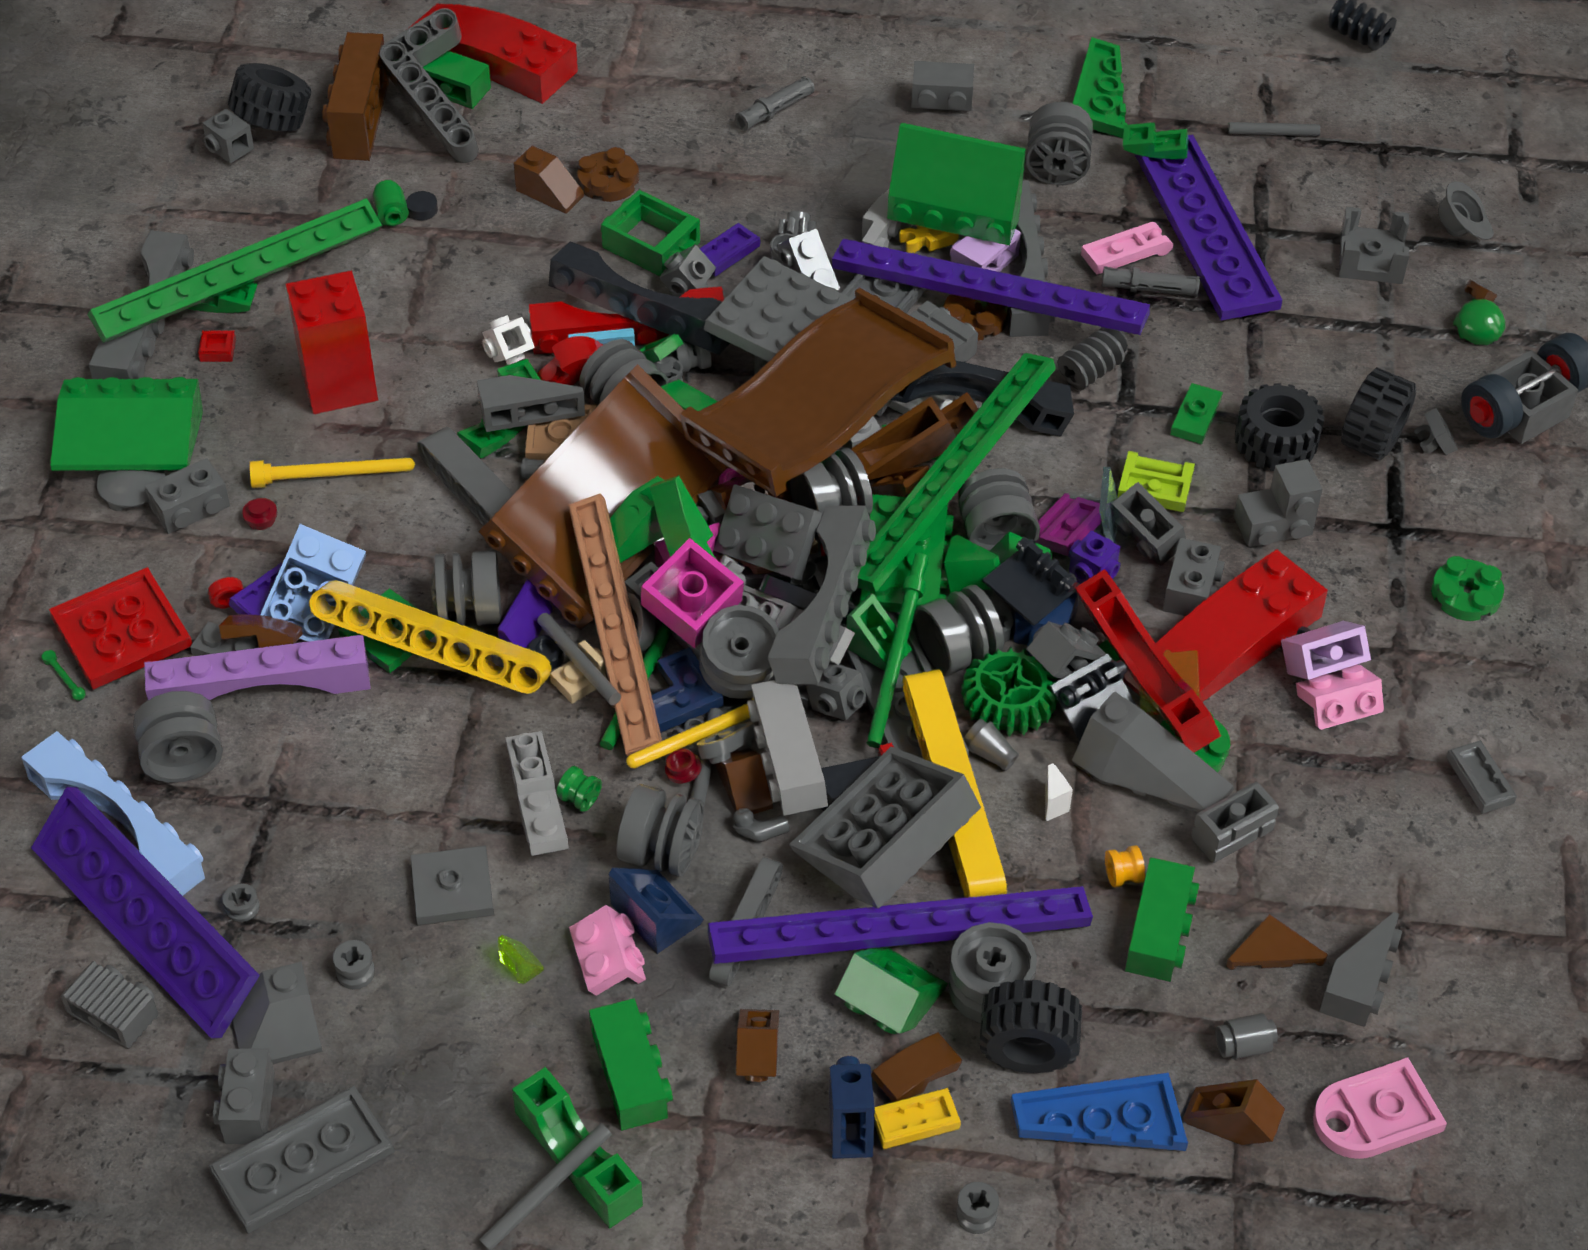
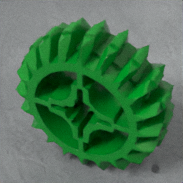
(1021, 678)

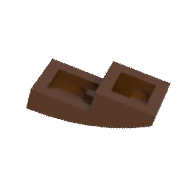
(268, 630)
(915, 1066)

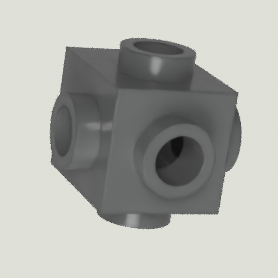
(228, 136)
(681, 271)
(838, 692)

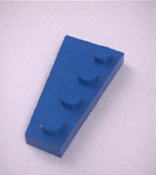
(1110, 1112)

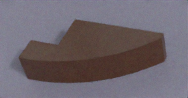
(914, 436)

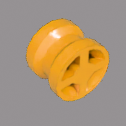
(1125, 866)

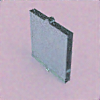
(1106, 511)

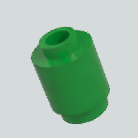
(390, 203)

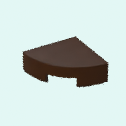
(1479, 291)

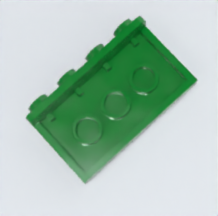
(930, 543)

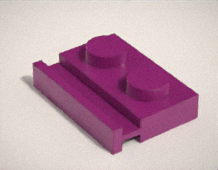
(1068, 522)

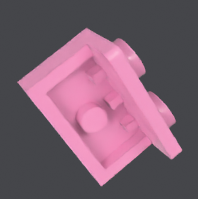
(1342, 696)
(607, 949)

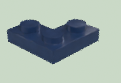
(687, 691)

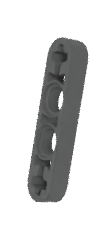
(751, 906)

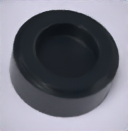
(422, 205)
(548, 648)

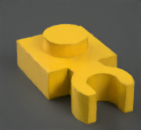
(927, 237)

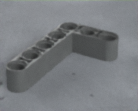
(410, 67)

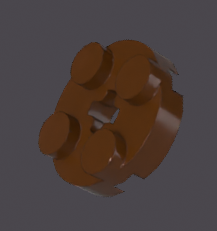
(594, 171)
(989, 320)

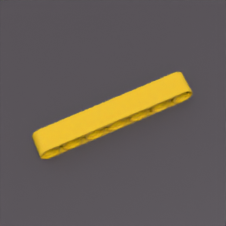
(413, 637)
(943, 744)

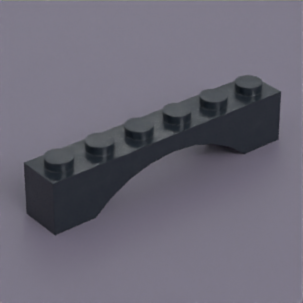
(588, 277)
(1046, 412)

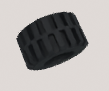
(269, 97)
(1378, 413)
(1278, 425)
(1030, 1026)

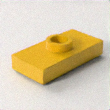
(916, 1118)

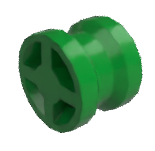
(579, 788)

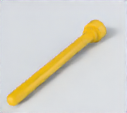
(265, 474)
(688, 737)

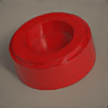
(223, 590)

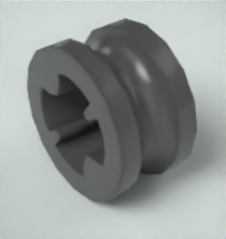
(244, 912)

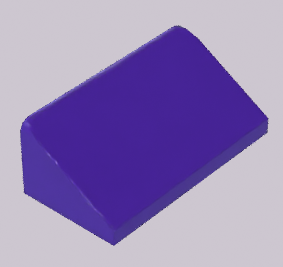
(520, 622)

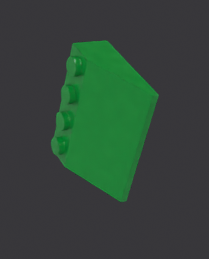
(956, 184)
(126, 424)

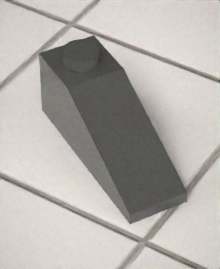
(524, 401)

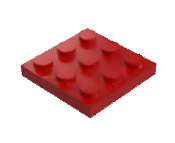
(120, 627)

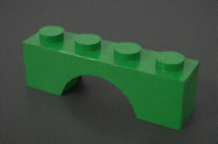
(602, 1177)

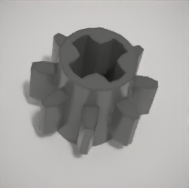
(796, 223)

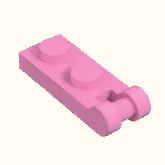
(1126, 247)

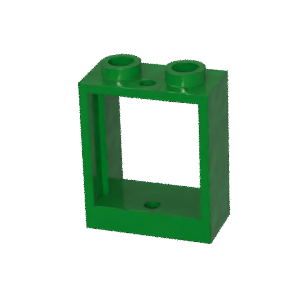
(681, 226)

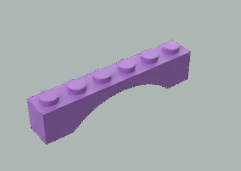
(326, 664)

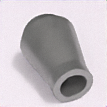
(990, 744)

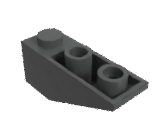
(1357, 972)

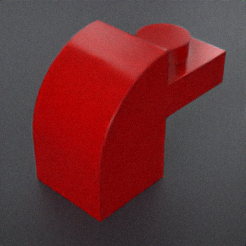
(569, 360)

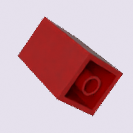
(332, 341)

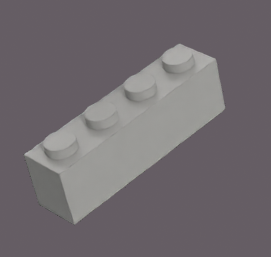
(788, 747)

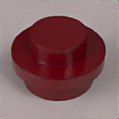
(260, 513)
(682, 766)

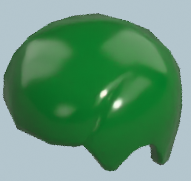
(1480, 322)

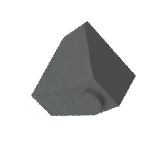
(1138, 753)

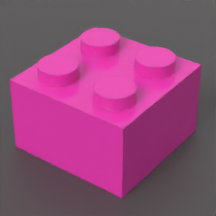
(690, 591)

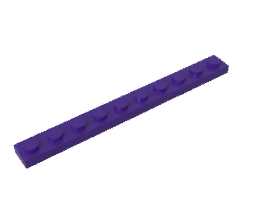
(991, 286)
(894, 924)

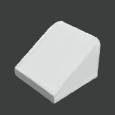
(1057, 793)

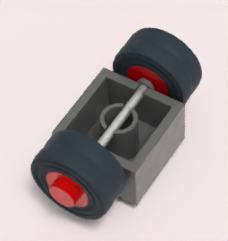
(1529, 391)

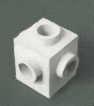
(517, 335)

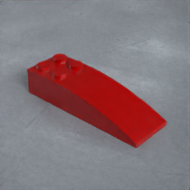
(515, 50)
(1245, 621)

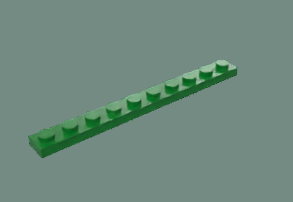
(233, 270)
(953, 469)

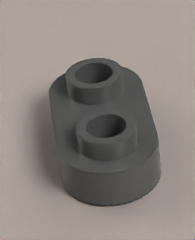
(733, 739)

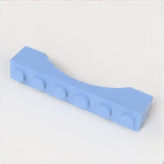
(63, 764)

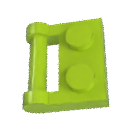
(1162, 479)

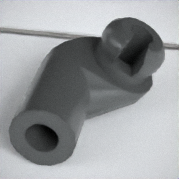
(756, 829)

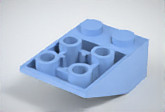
(308, 566)

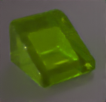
(518, 959)

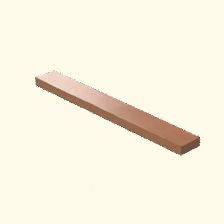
(615, 623)

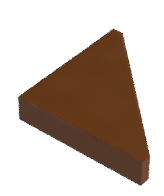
(1275, 947)

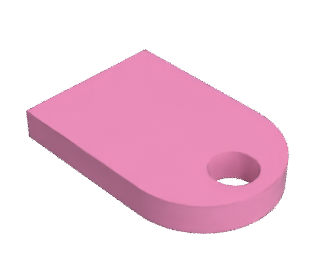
(1380, 1111)

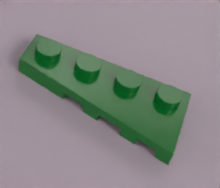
(1101, 88)

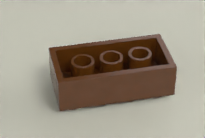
(356, 97)

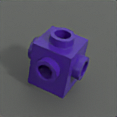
(1092, 556)

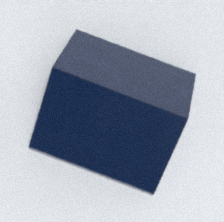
(652, 906)

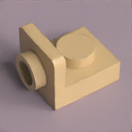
(569, 678)

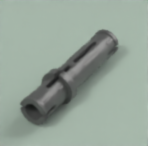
(765, 108)
(1150, 281)

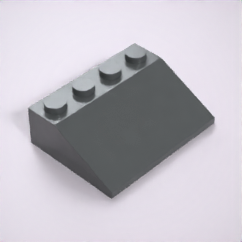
(887, 825)

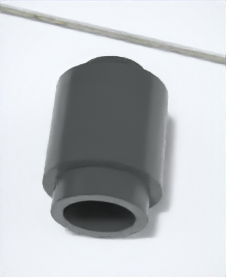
(1246, 1036)

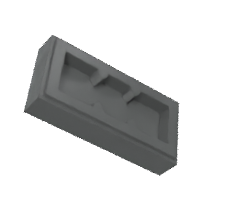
(1481, 777)

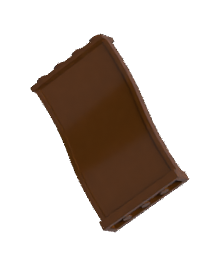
(818, 391)
(612, 453)

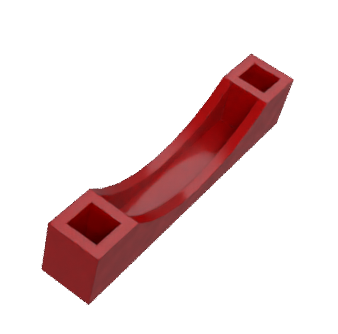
(555, 320)
(1147, 664)

